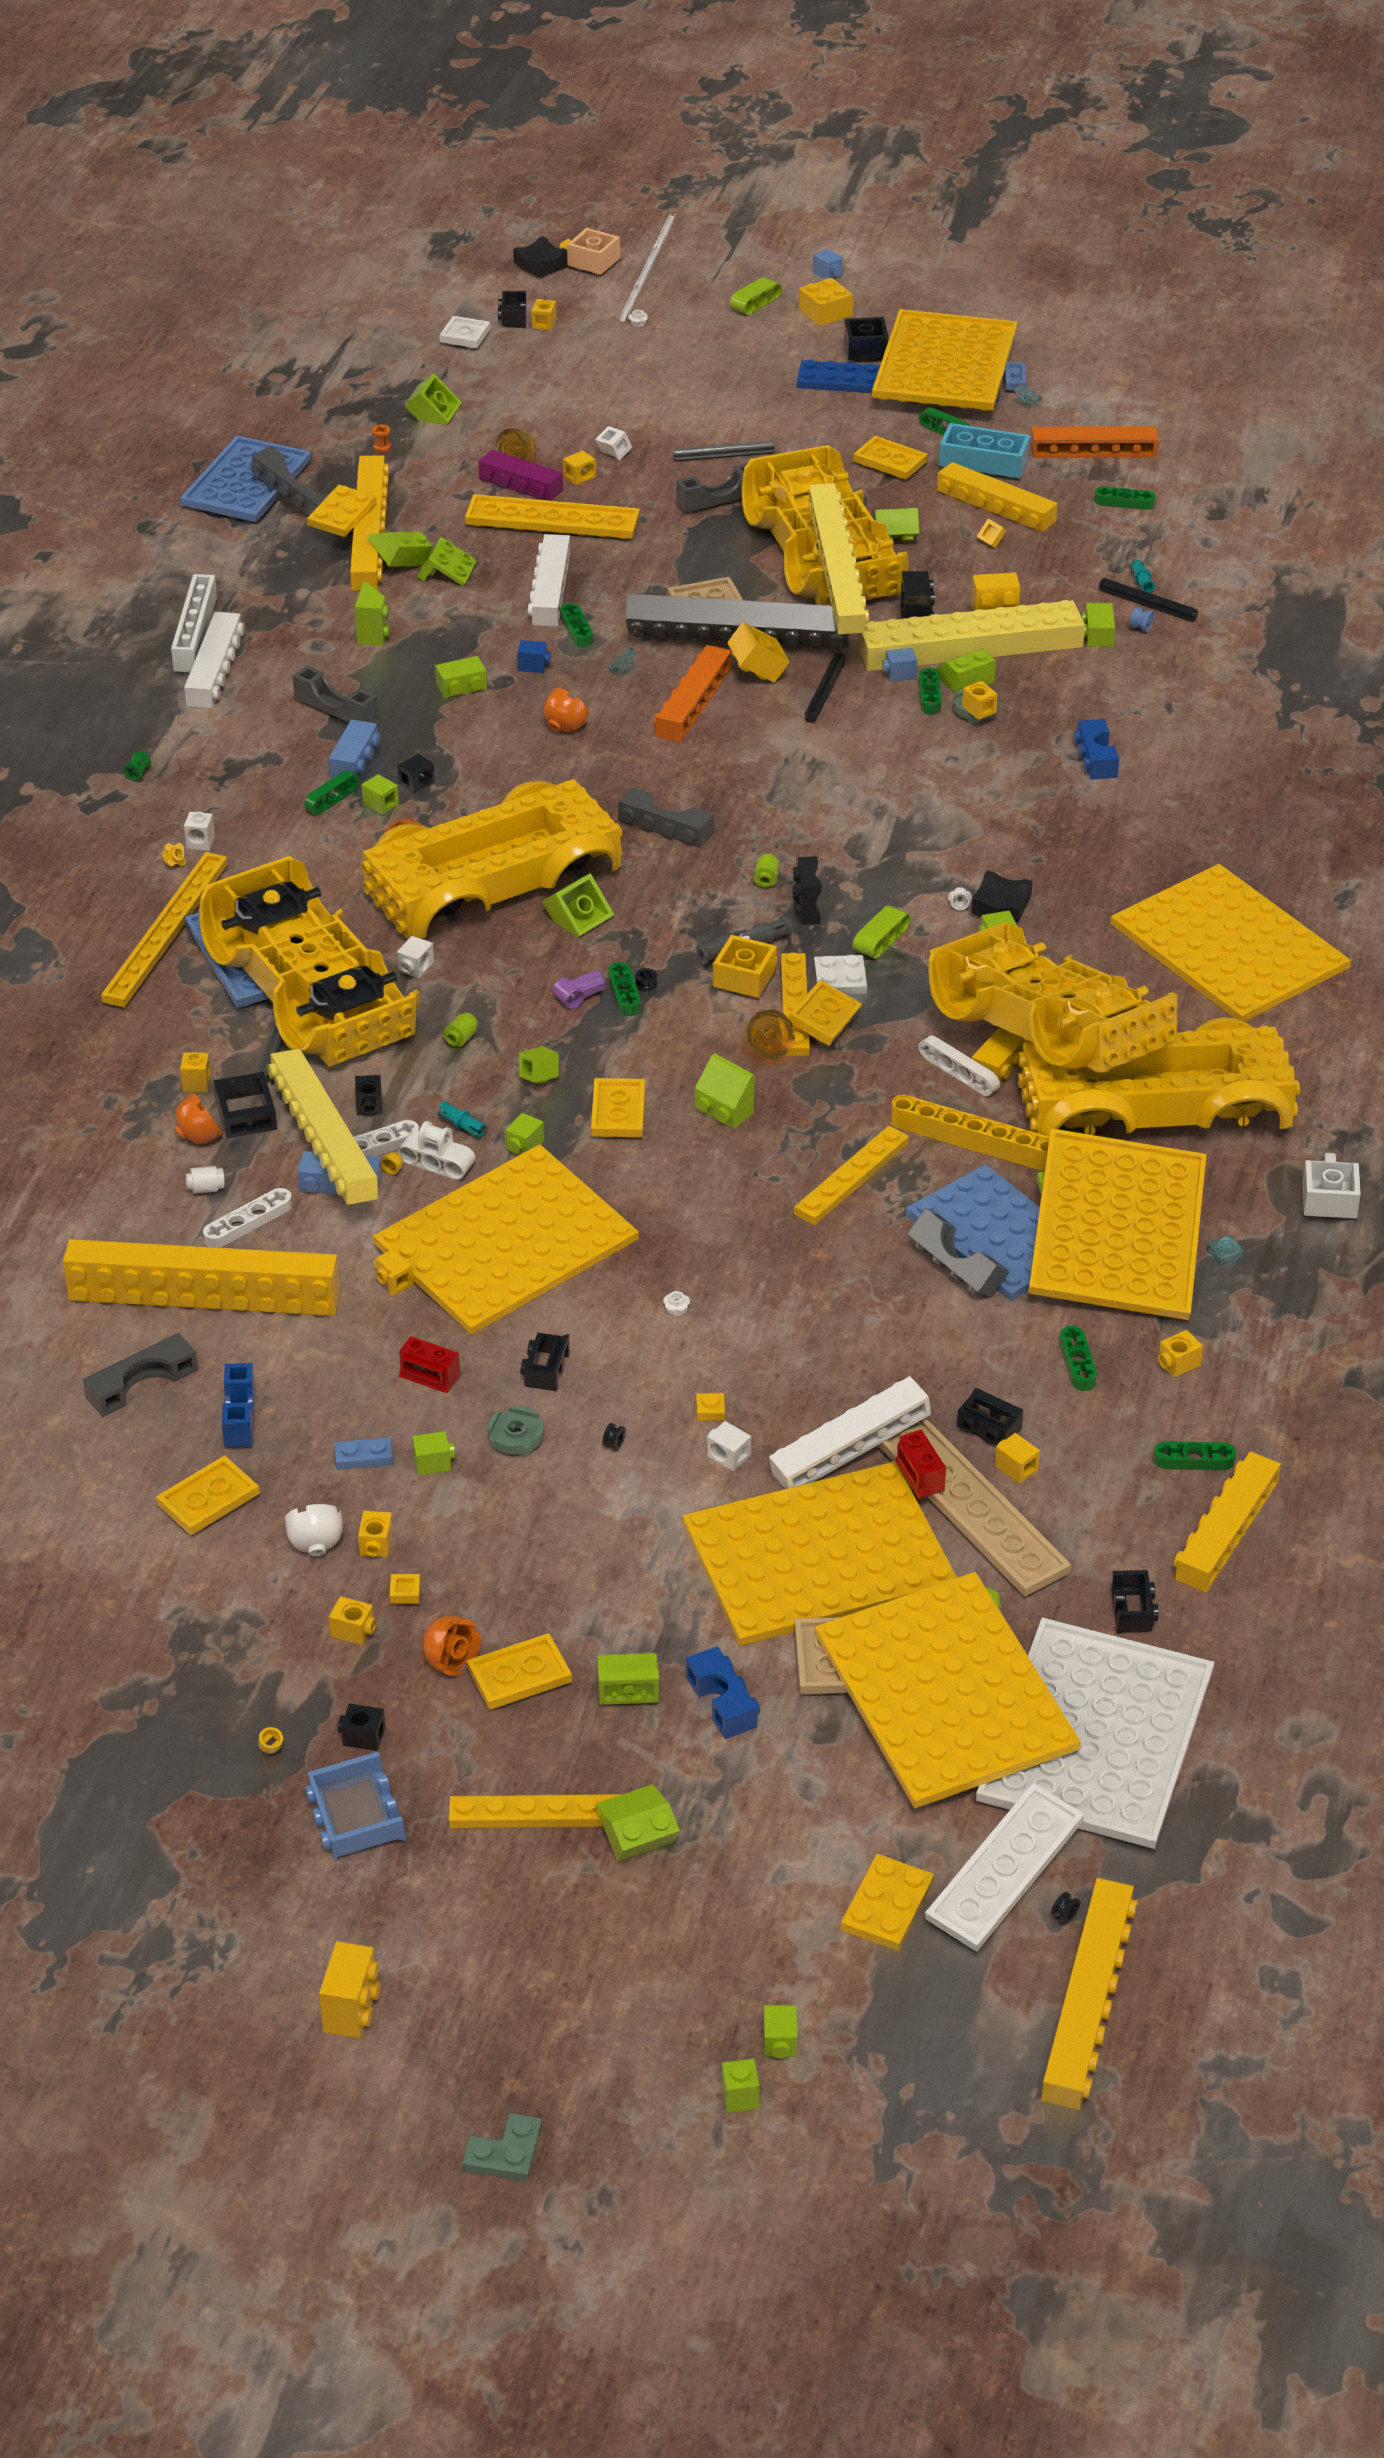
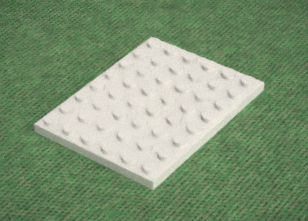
(1134, 1724)

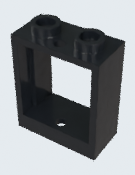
(236, 1122)

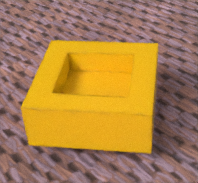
(991, 533)
(710, 1406)
(405, 1589)

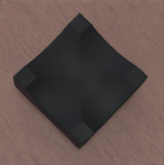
(540, 257)
(807, 890)
(1001, 895)

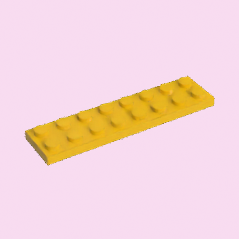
(552, 516)

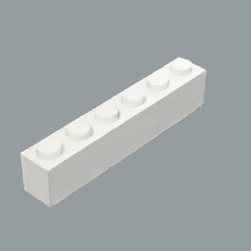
(549, 580)
(194, 621)
(214, 660)
(850, 1434)

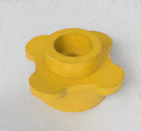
(174, 854)

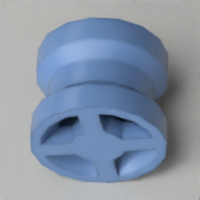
(1142, 619)

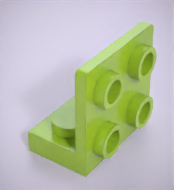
(448, 560)
(628, 1678)

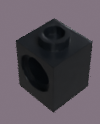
(416, 773)
(368, 1094)
(362, 1727)

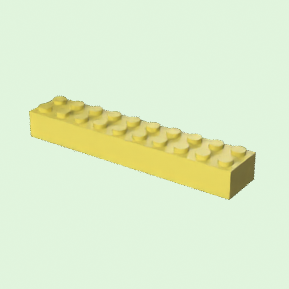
(961, 633)

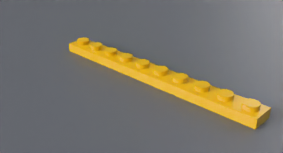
(163, 931)

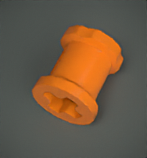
(381, 438)

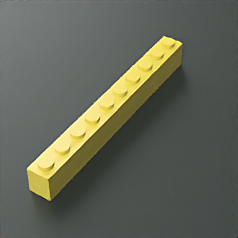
(838, 559)
(323, 1127)

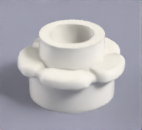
(638, 318)
(960, 904)
(676, 1303)

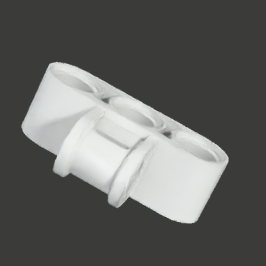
(436, 1152)

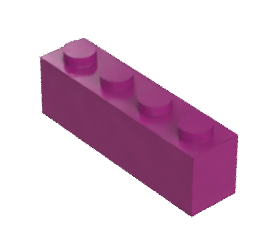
(520, 475)

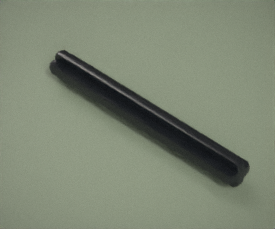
(1148, 599)
(825, 687)

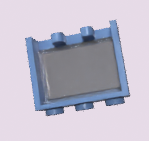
(354, 1805)

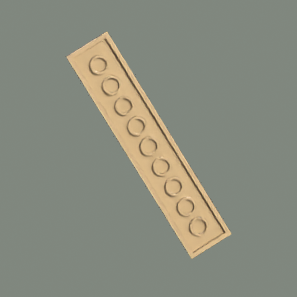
(989, 1518)

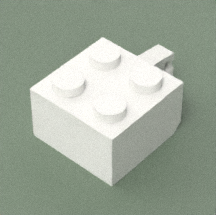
(1331, 1188)

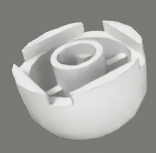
(315, 1528)

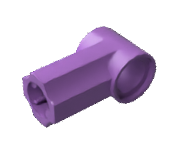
(574, 991)

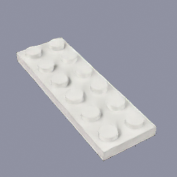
(1004, 1867)

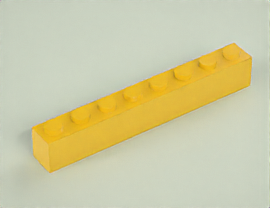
(1087, 1995)

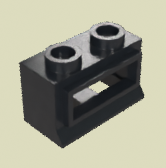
(512, 309)
(545, 1376)
(988, 1426)
(1133, 1583)

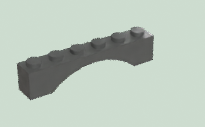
(272, 469)

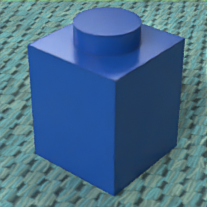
(533, 656)

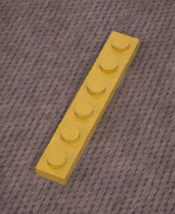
(793, 991)
(851, 1175)
(525, 1811)

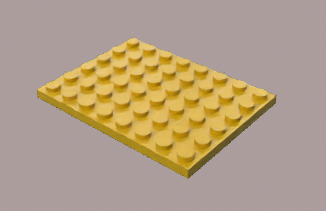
(945, 360)
(1230, 942)
(1118, 1224)
(506, 1238)
(816, 1551)
(946, 1689)

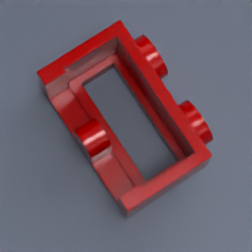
(434, 1360)
(920, 1464)

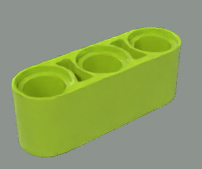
(755, 296)
(881, 932)

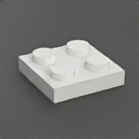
(464, 332)
(842, 973)

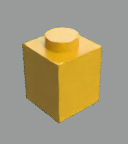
(1017, 1458)

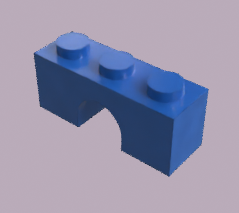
(1098, 758)
(238, 1405)
(714, 1674)

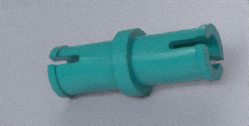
(1142, 576)
(462, 1119)

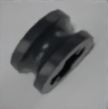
(646, 979)
(614, 1436)
(1065, 1907)

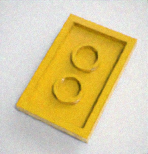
(890, 457)
(341, 510)
(824, 1012)
(618, 1107)
(207, 1495)
(519, 1671)
(887, 1902)

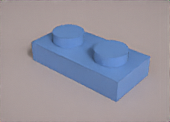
(1015, 374)
(363, 1453)

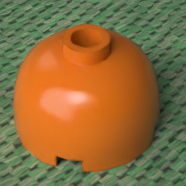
(564, 712)
(195, 1121)
(450, 1644)

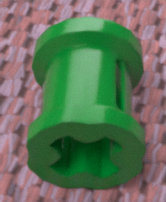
(128, 767)

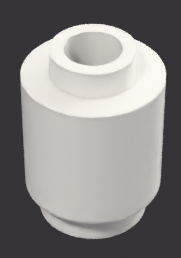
(205, 1179)

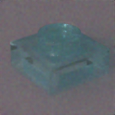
(1027, 395)
(622, 661)
(1225, 1250)

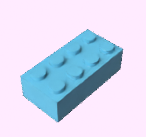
(985, 450)

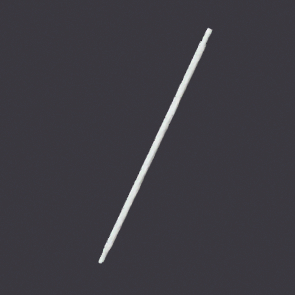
(645, 272)

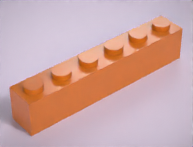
(1094, 441)
(693, 693)

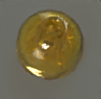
(517, 444)
(768, 1035)

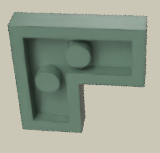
(506, 2158)

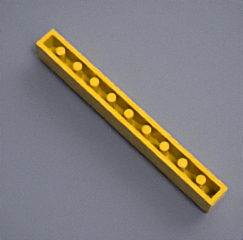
(365, 559)

